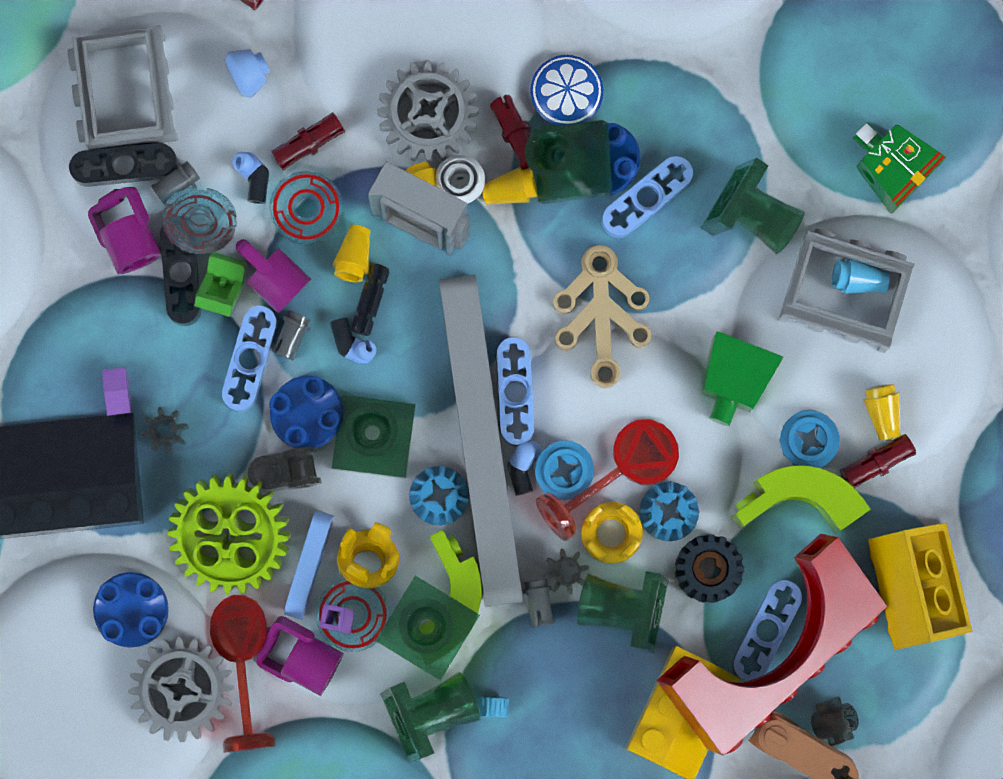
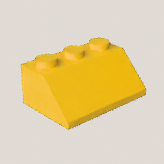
(920, 585)
(663, 732)

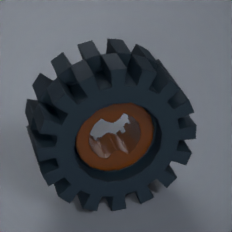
(726, 559)

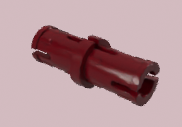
(514, 128)
(307, 141)
(878, 461)

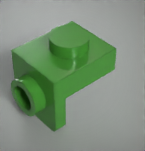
(221, 284)

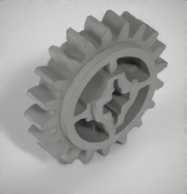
(409, 86)
(149, 680)

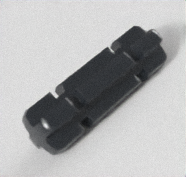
(370, 299)

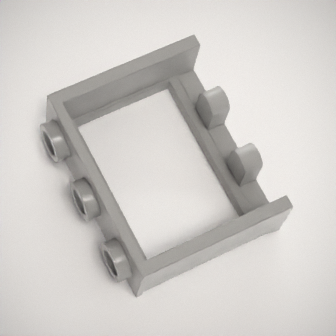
(83, 91)
(419, 208)
(820, 319)

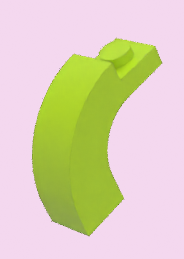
(822, 489)
(463, 576)

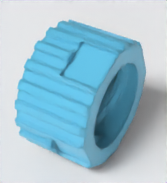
(492, 706)

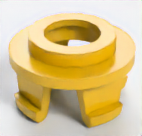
(620, 513)
(374, 540)

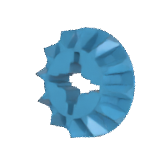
(826, 435)
(579, 476)
(431, 511)
(674, 528)

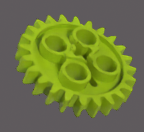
(227, 501)

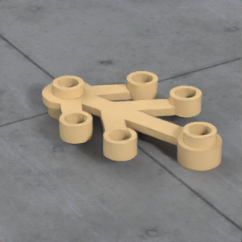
(602, 309)

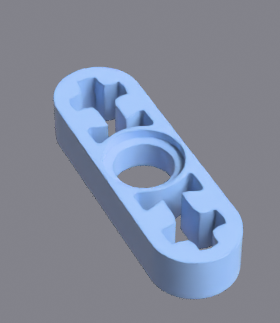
(673, 187)
(265, 335)
(524, 363)
(308, 564)
(770, 601)

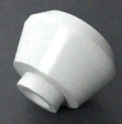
(461, 177)

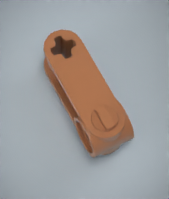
(801, 749)

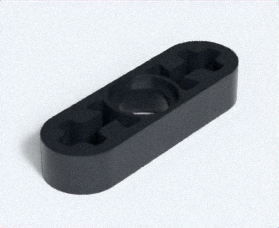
(97, 176)
(173, 300)

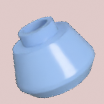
(247, 70)

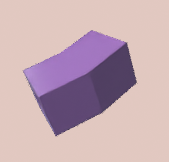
(117, 391)
(345, 619)

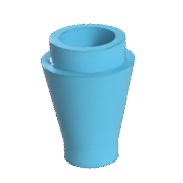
(856, 277)

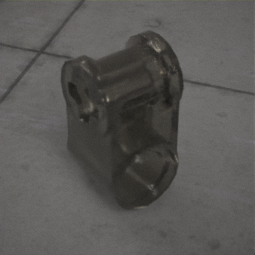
(287, 469)

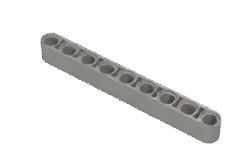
(480, 441)

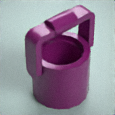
(128, 238)
(276, 278)
(310, 661)

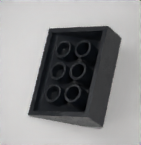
(69, 476)

